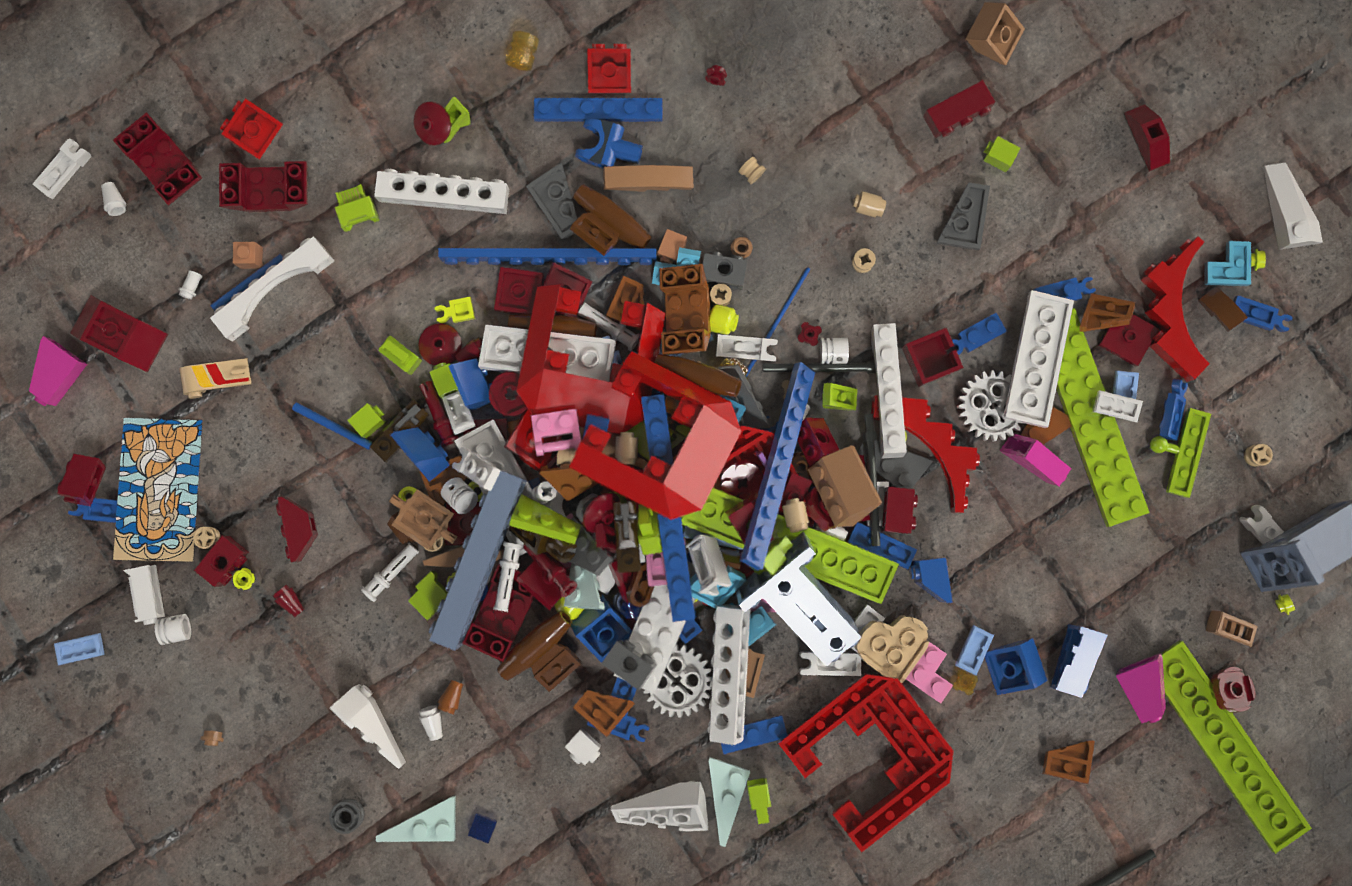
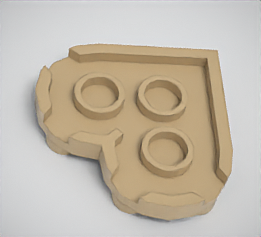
(894, 647)

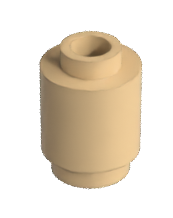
(869, 204)
(626, 448)
(795, 515)

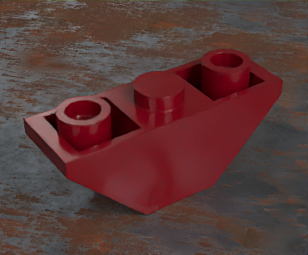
(1150, 136)
(297, 527)

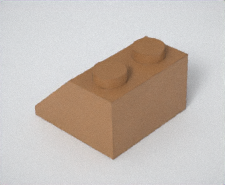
(995, 32)

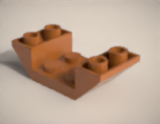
(686, 309)

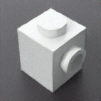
(583, 747)

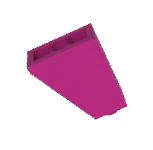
(54, 372)
(1036, 459)
(1145, 687)

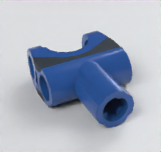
(609, 145)

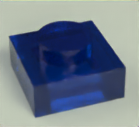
(482, 828)

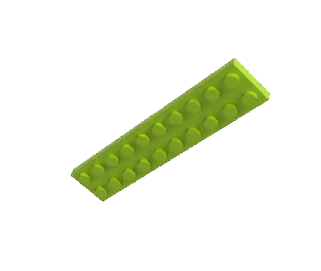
(1096, 433)
(833, 561)
(1230, 750)

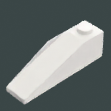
(1291, 213)
(361, 711)
(674, 805)

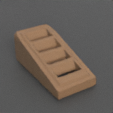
(1217, 624)

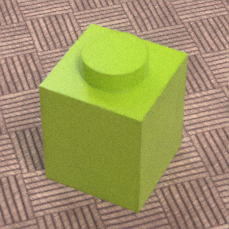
(1001, 153)
(443, 380)
(367, 420)

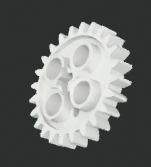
(976, 416)
(690, 665)

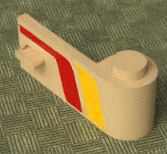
(215, 375)

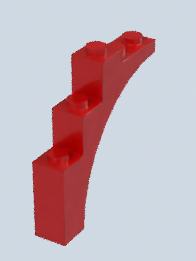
(1166, 310)
(938, 437)

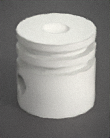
(834, 350)
(461, 497)
(173, 629)

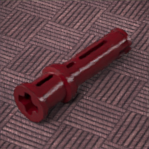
(442, 423)
(555, 574)

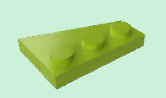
(544, 521)

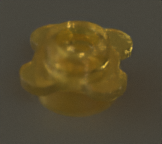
(971, 682)

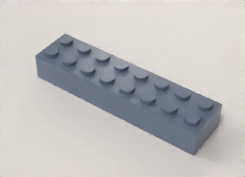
(477, 561)

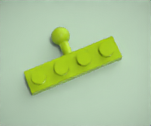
(1186, 452)

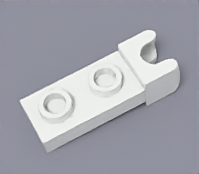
(61, 168)
(744, 347)
(477, 469)
(1262, 525)
(847, 665)

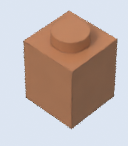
(670, 246)
(247, 255)

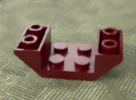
(158, 158)
(263, 187)
(118, 334)
(496, 629)

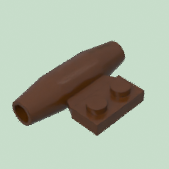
(606, 222)
(561, 324)
(700, 374)
(542, 653)

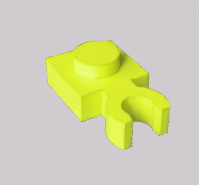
(459, 310)

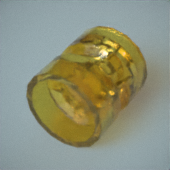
(523, 47)

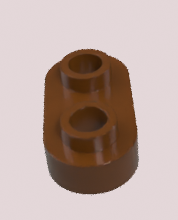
(639, 584)

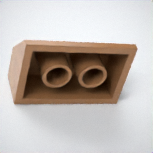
(844, 487)

